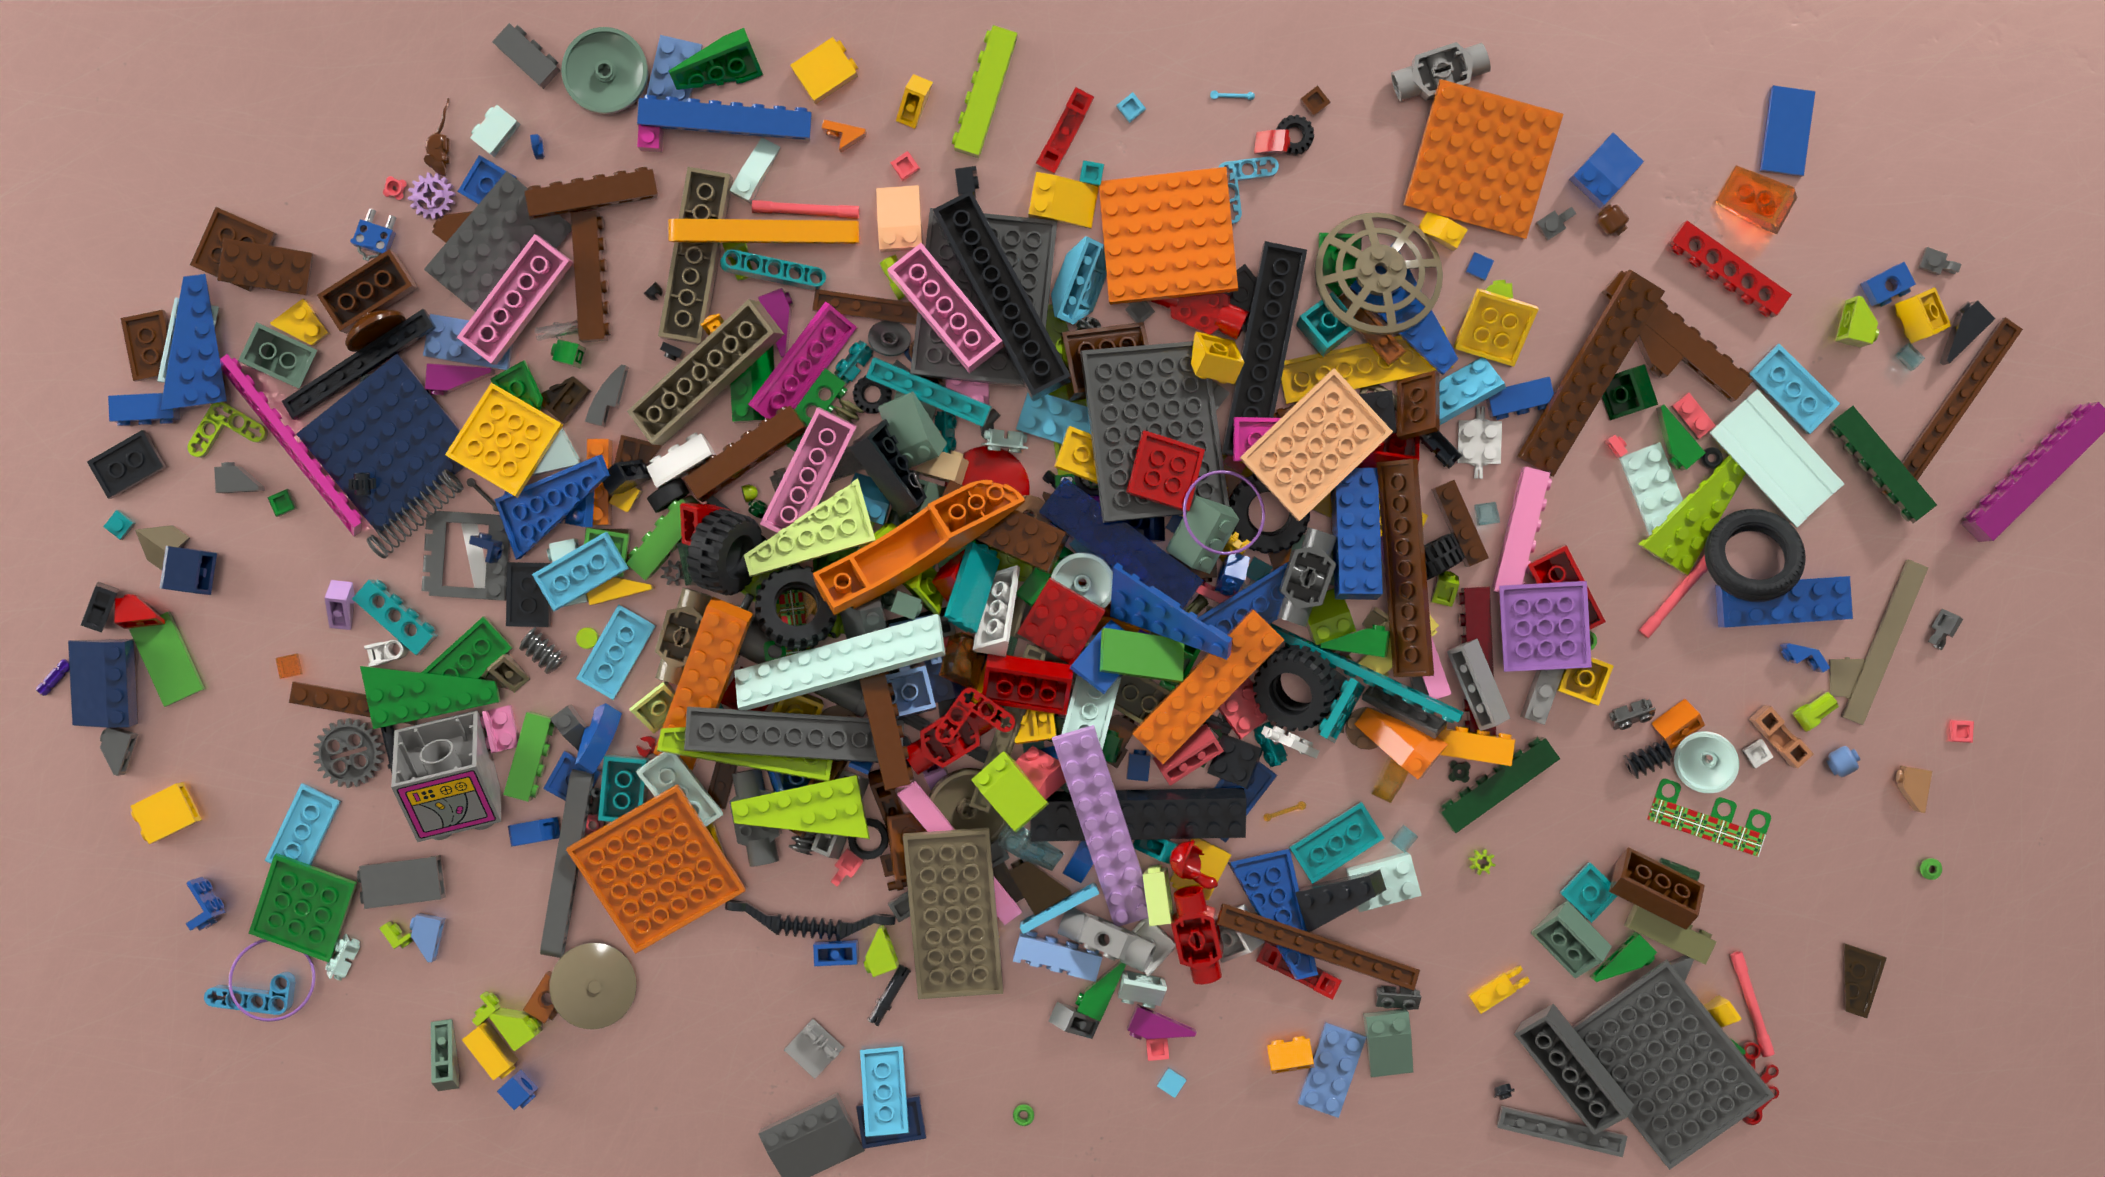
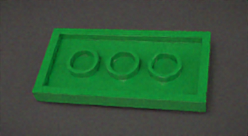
(471, 652)

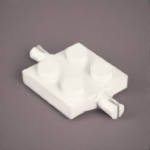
(1479, 442)
(1291, 740)

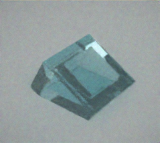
(1486, 513)

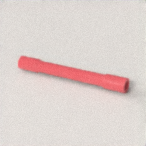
(840, 211)
(1655, 621)
(1742, 972)

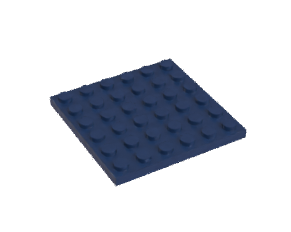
(393, 433)

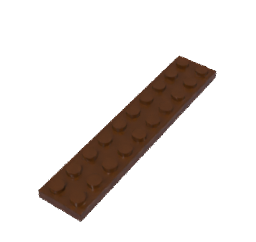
(1591, 373)
(1405, 568)

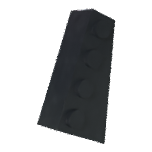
(888, 468)
(1333, 898)

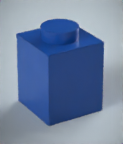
(1138, 765)

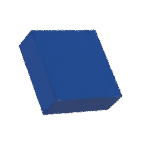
(1479, 266)

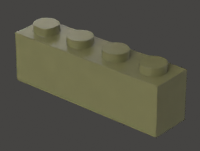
(1688, 942)

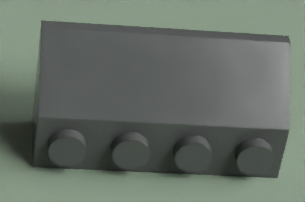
(864, 620)

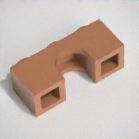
(1785, 743)

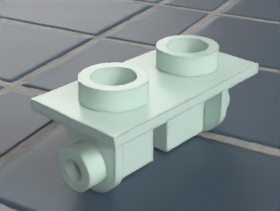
(996, 440)
(344, 949)

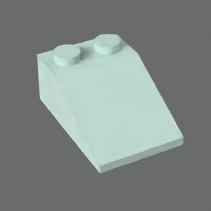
(1142, 988)

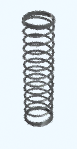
(447, 481)

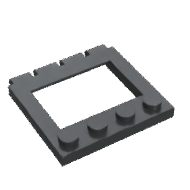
(495, 572)

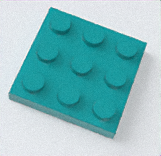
(1341, 709)

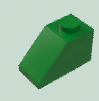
(568, 353)

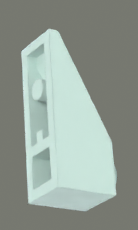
(755, 170)

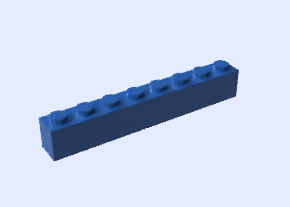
(724, 118)

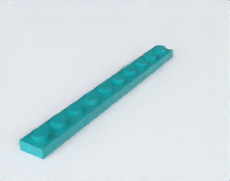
(1374, 678)

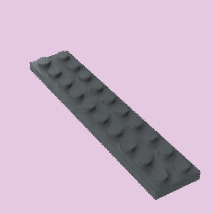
(780, 734)

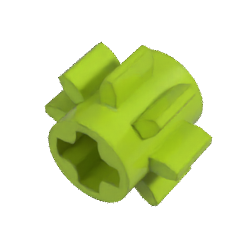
(1484, 867)

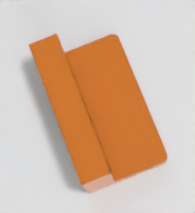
(1678, 723)

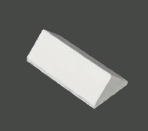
(998, 613)

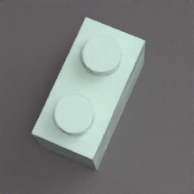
(494, 130)

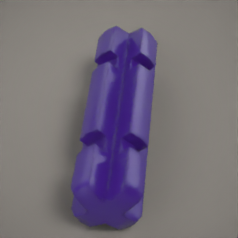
(53, 677)

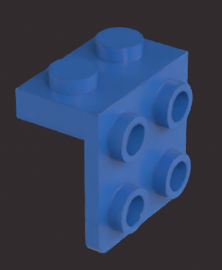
(210, 904)

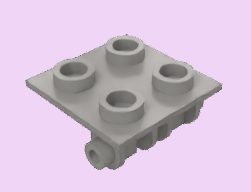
(814, 1048)

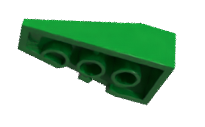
(722, 61)

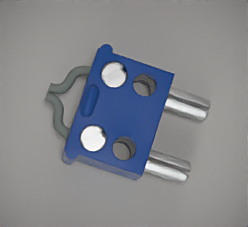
(373, 238)

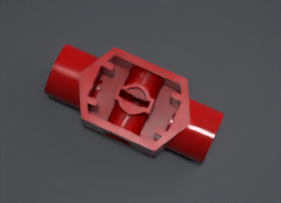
(1207, 313)
(929, 751)
(1197, 935)

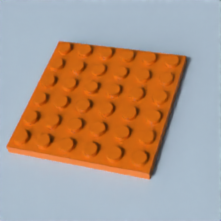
(1483, 159)
(1168, 236)
(656, 868)

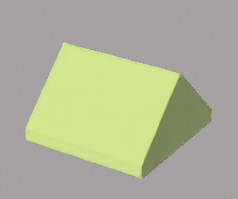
(654, 707)

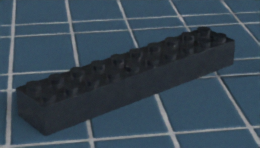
(1002, 295)
(1266, 335)
(1153, 815)

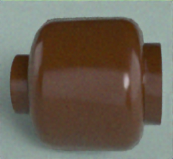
(1613, 219)

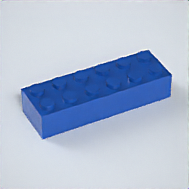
(1358, 536)
(1807, 602)

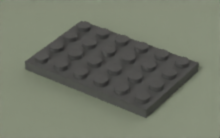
(491, 241)

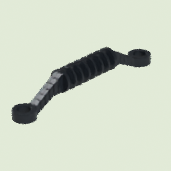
(776, 924)

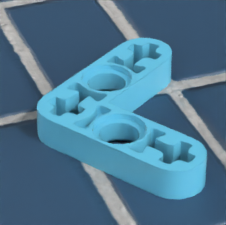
(1237, 175)

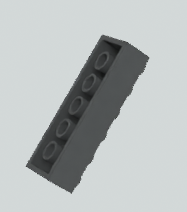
(1574, 1069)

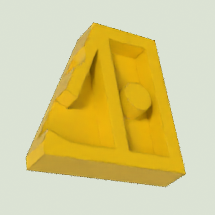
(301, 323)
(1036, 727)

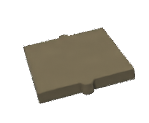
(1844, 675)

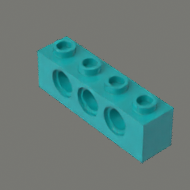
(367, 597)

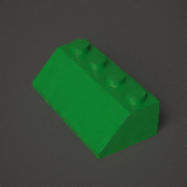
(747, 385)

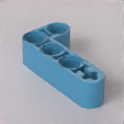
(248, 996)

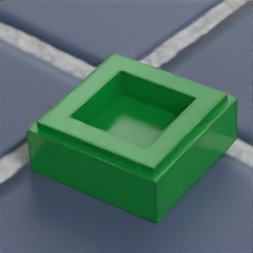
(282, 502)

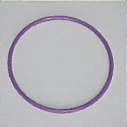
(1186, 522)
(268, 1019)

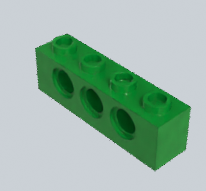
(812, 398)

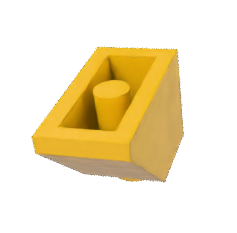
(914, 101)
(1442, 230)
(1722, 1011)

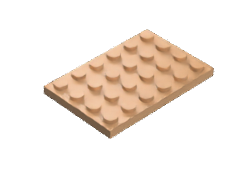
(1316, 444)

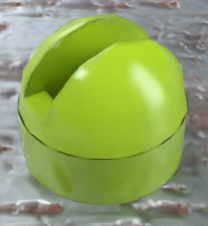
(749, 492)

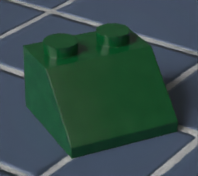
(1629, 393)

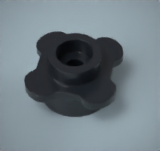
(1503, 1091)

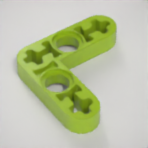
(219, 423)

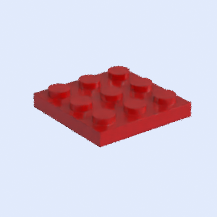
(1165, 470)
(1061, 621)

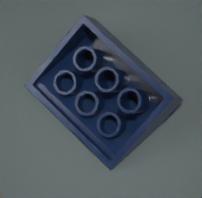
(103, 683)

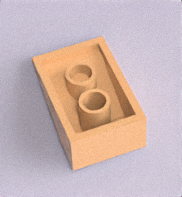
(899, 218)

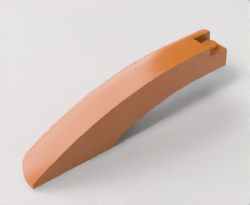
(916, 544)

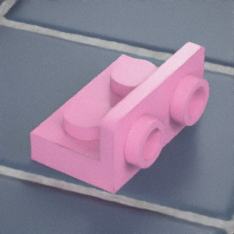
(500, 729)

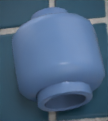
(1843, 761)

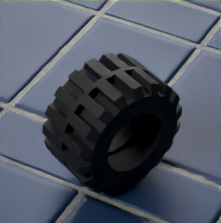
(1442, 555)

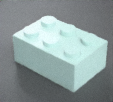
(1398, 877)

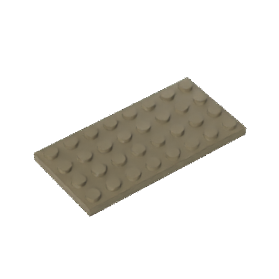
(953, 913)

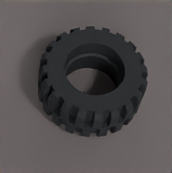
(1267, 541)
(719, 550)
(774, 627)
(1279, 705)

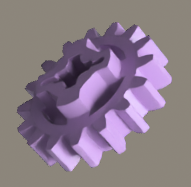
(441, 195)

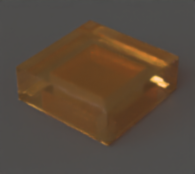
(289, 666)

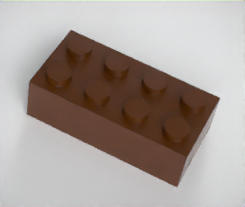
(265, 266)
(367, 290)
(1657, 888)

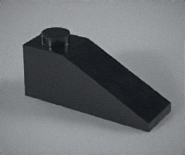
(1966, 327)

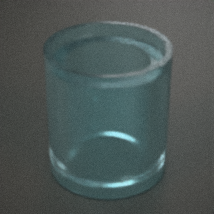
(1910, 356)
(1404, 839)

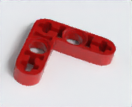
(967, 708)

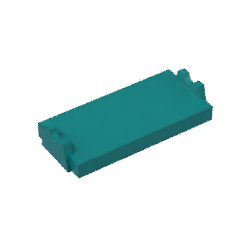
(972, 587)

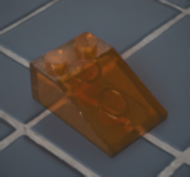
(1757, 199)

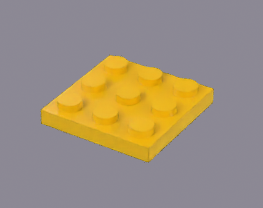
(1495, 327)

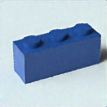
(1520, 398)
(140, 409)

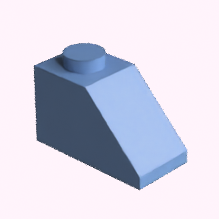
(427, 934)

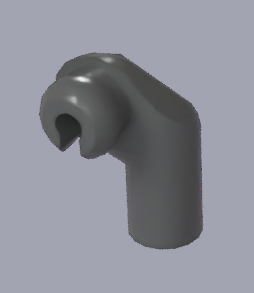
(993, 416)
(594, 807)

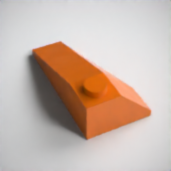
(1402, 742)

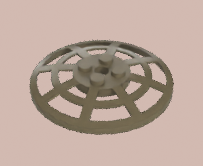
(1375, 283)

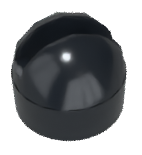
(650, 292)

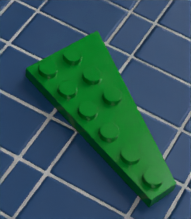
(411, 696)

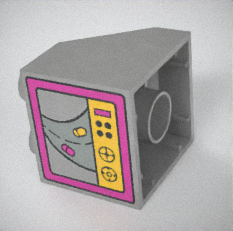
(445, 777)

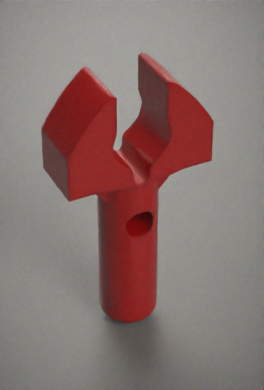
(643, 752)

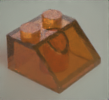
(961, 662)

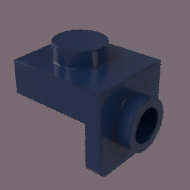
(493, 546)

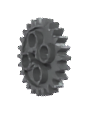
(343, 734)

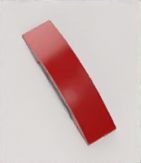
(1065, 130)
(1322, 983)

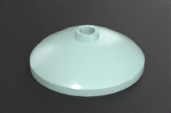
(1093, 570)
(1706, 774)

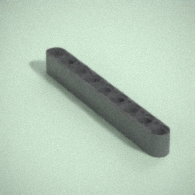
(565, 869)

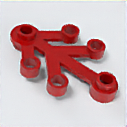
(1766, 1078)

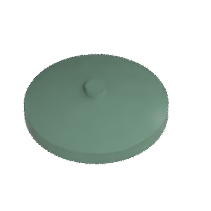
(604, 70)

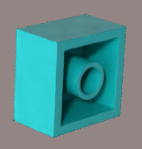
(1323, 328)

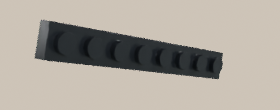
(358, 364)

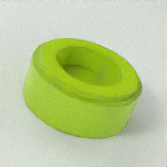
(587, 638)

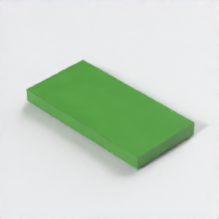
(1141, 655)
(167, 660)

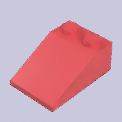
(1042, 771)

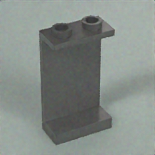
(401, 882)

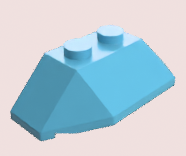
(1079, 281)

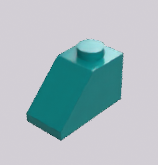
(1156, 848)

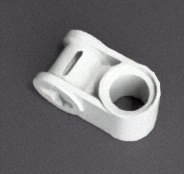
(382, 652)

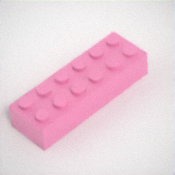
(515, 299)
(945, 308)
(809, 469)

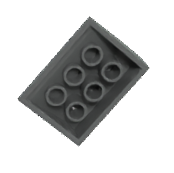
(812, 1139)

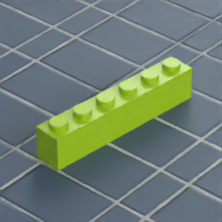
(985, 92)

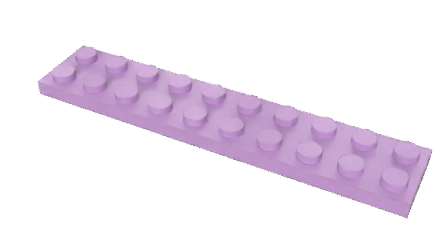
(1102, 824)

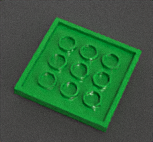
(302, 907)

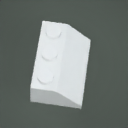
(680, 460)

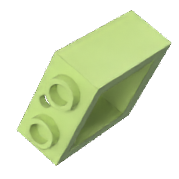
(1158, 895)

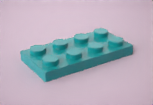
(1336, 842)

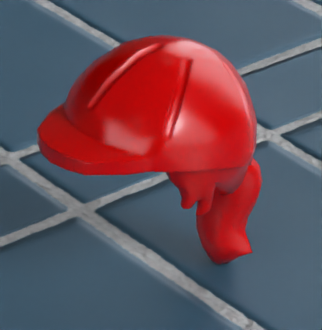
(1187, 864)

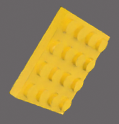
(504, 440)

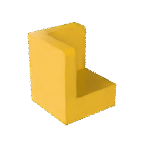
(625, 500)

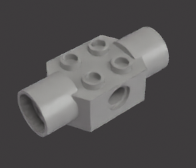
(1446, 63)
(1122, 945)

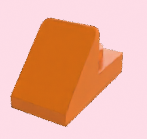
(849, 134)

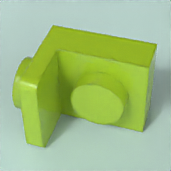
(1445, 588)
(393, 935)
(484, 1012)

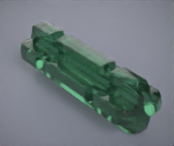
(1682, 869)

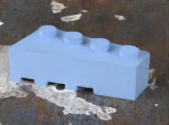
(1057, 955)

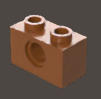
(537, 1005)

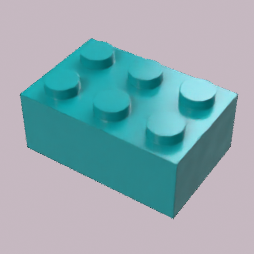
(621, 786)

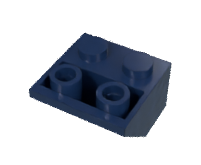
(188, 570)

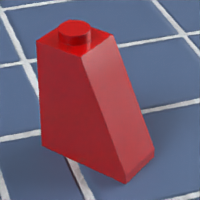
(691, 516)

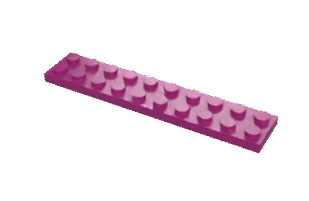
(295, 450)

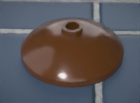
(371, 327)

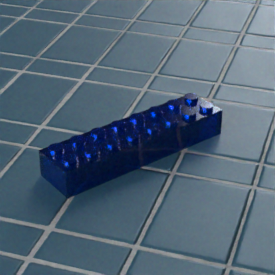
(1118, 542)

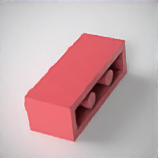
(1195, 752)

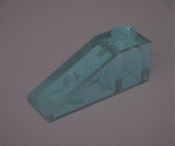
(1035, 852)

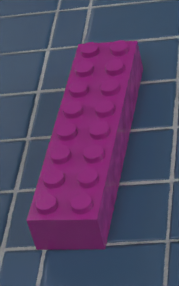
(2036, 472)

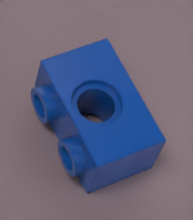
(1899, 277)
(1232, 574)
(836, 953)
(518, 1090)

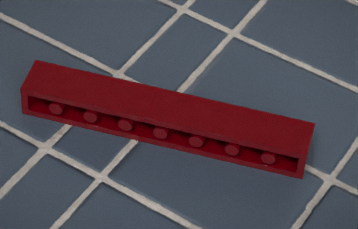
(1476, 625)

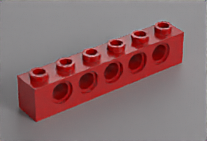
(1741, 269)

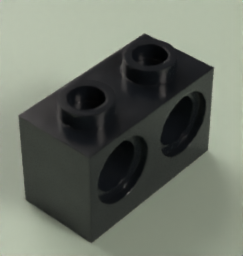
(99, 607)

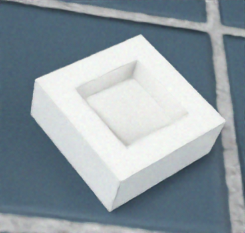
(1757, 753)

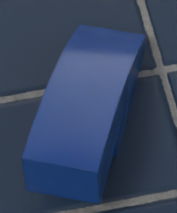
(597, 737)

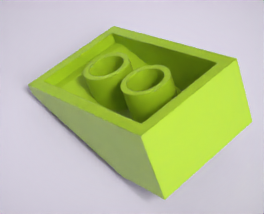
(1010, 791)

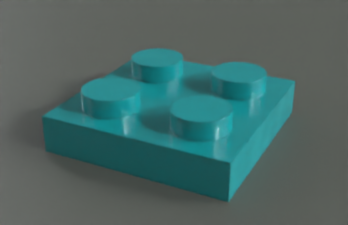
(1589, 892)

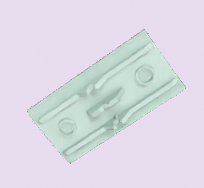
(1776, 458)

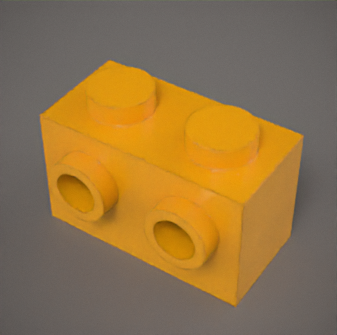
(1290, 1055)

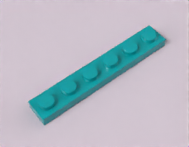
(929, 391)

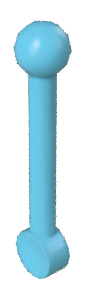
(1214, 95)

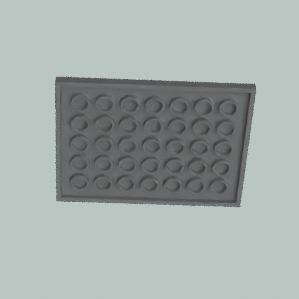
(1030, 250)
(1151, 392)
(1672, 1064)

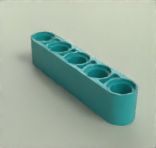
(782, 266)

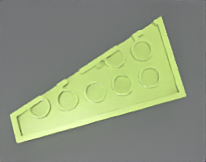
(824, 530)

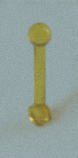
(1301, 805)

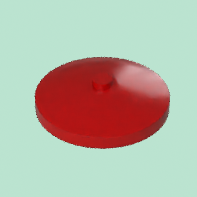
(996, 466)

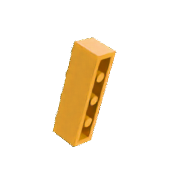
(1479, 745)

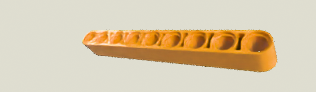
(763, 231)

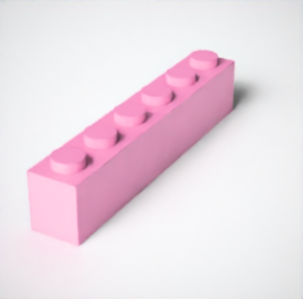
(1522, 527)

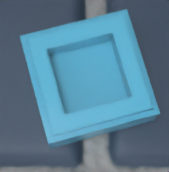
(1131, 107)
(1171, 1082)

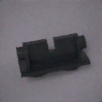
(1444, 450)

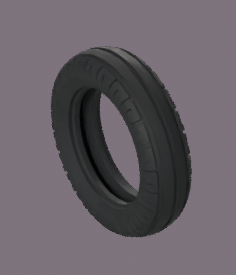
(1768, 524)

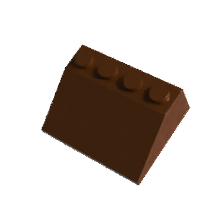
(1091, 339)

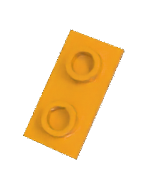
(711, 323)

